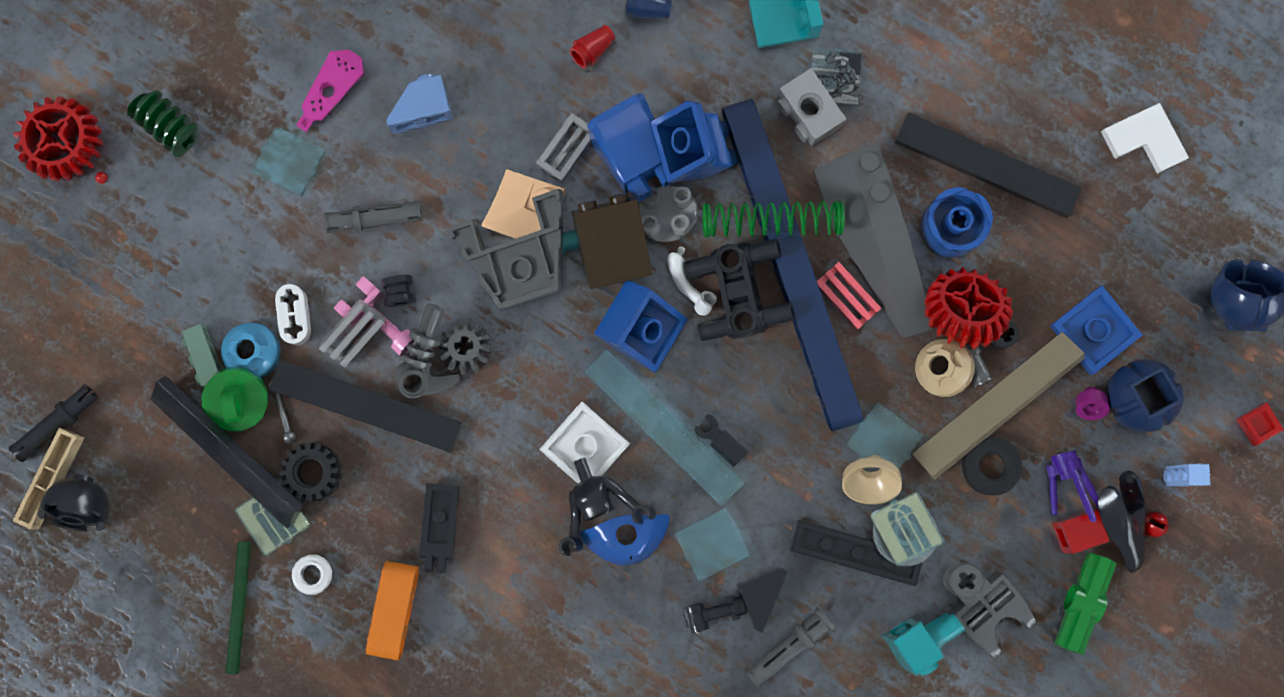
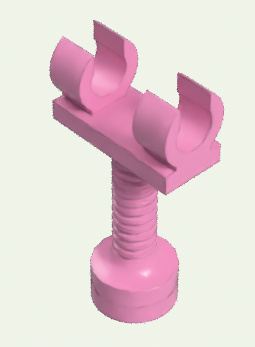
(399, 338)

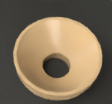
(959, 372)
(871, 486)

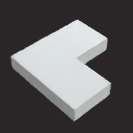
(1153, 132)

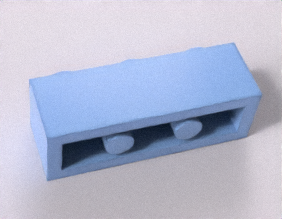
(1187, 475)

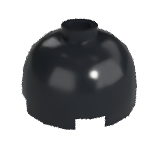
(75, 504)

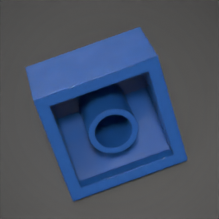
(641, 325)

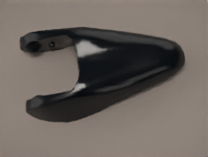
(1126, 523)

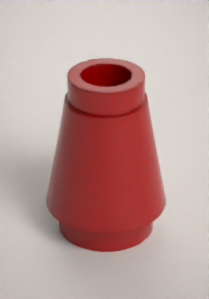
(591, 47)

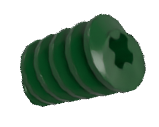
(163, 122)

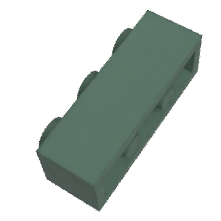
(201, 353)

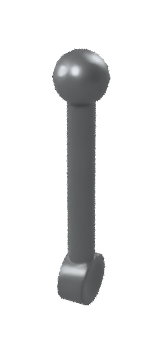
(289, 437)

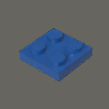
(1097, 329)

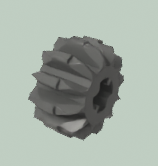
(472, 355)

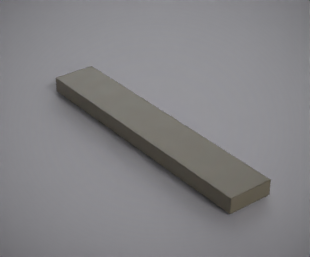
(998, 405)

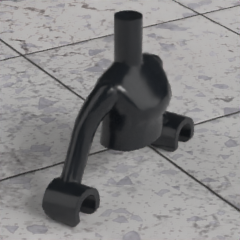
(593, 500)

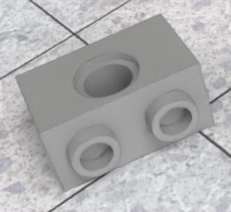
(810, 90)

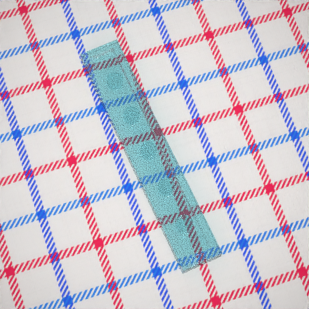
(663, 428)

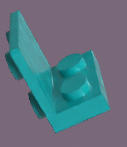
(785, 21)

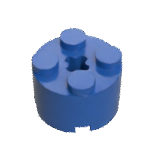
(961, 206)

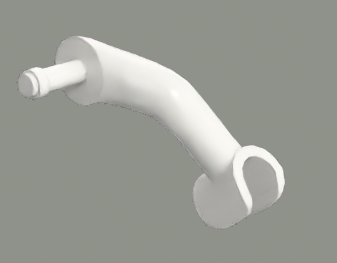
(703, 301)

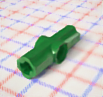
(1085, 603)

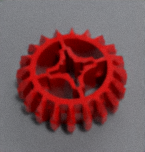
(39, 155)
(968, 308)

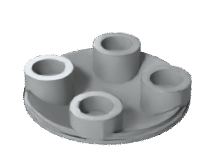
(668, 213)

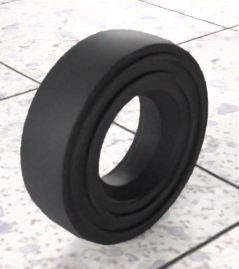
(1011, 472)

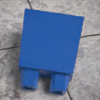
(692, 143)
(629, 146)

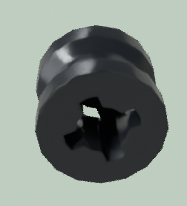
(398, 290)

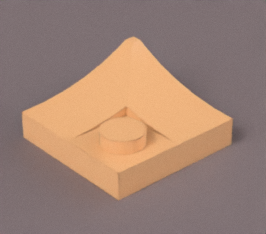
(513, 206)

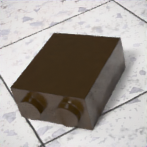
(611, 241)

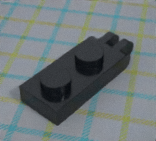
(439, 525)

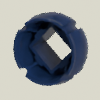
(1248, 295)
(1127, 403)

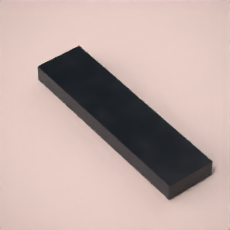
(849, 552)

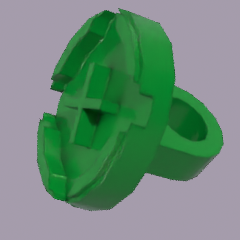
(235, 399)

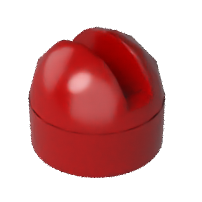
(1152, 530)

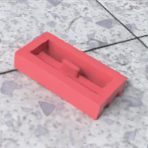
(856, 287)

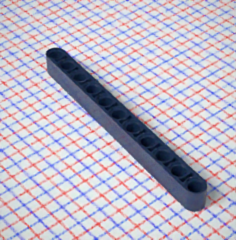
(793, 268)

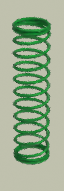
(710, 227)

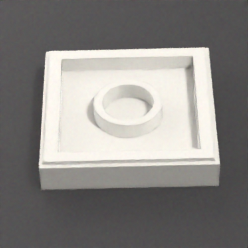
(584, 437)

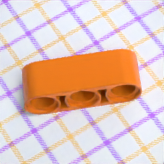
(392, 610)

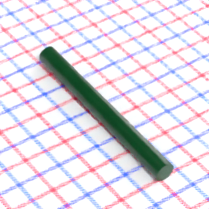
(238, 607)

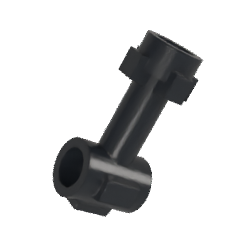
(697, 617)

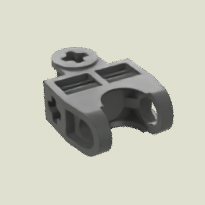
(984, 604)

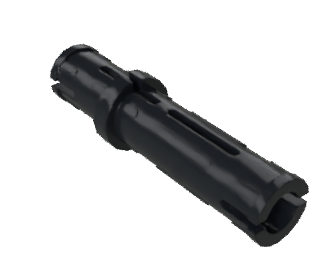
(64, 413)

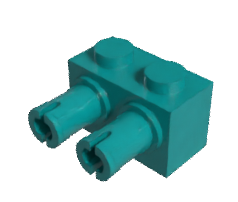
(920, 646)

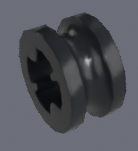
(1014, 335)

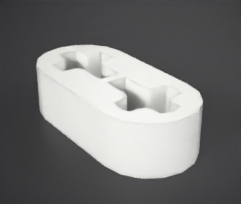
(300, 313)

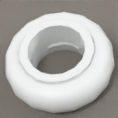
(298, 574)

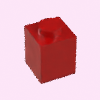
(1079, 533)

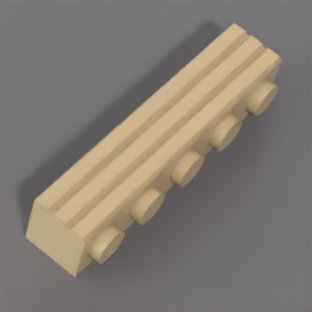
(52, 469)

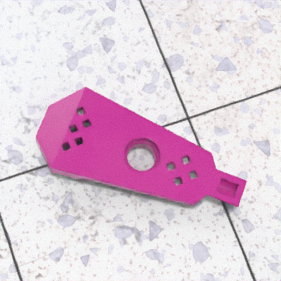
(331, 76)

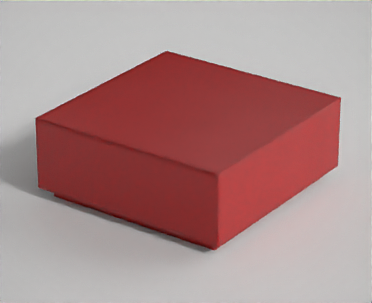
(1260, 424)

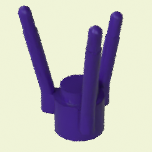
(1070, 466)

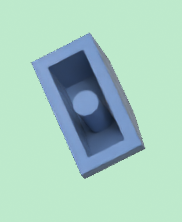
(420, 105)

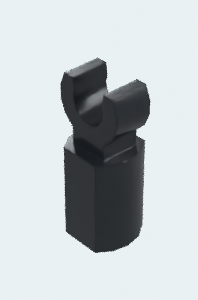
(722, 442)

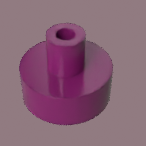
(1092, 404)

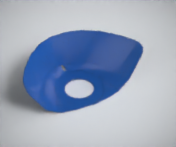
(604, 543)

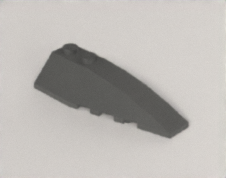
(877, 235)

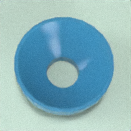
(266, 349)

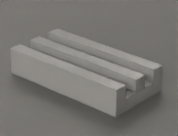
(552, 169)
(336, 352)

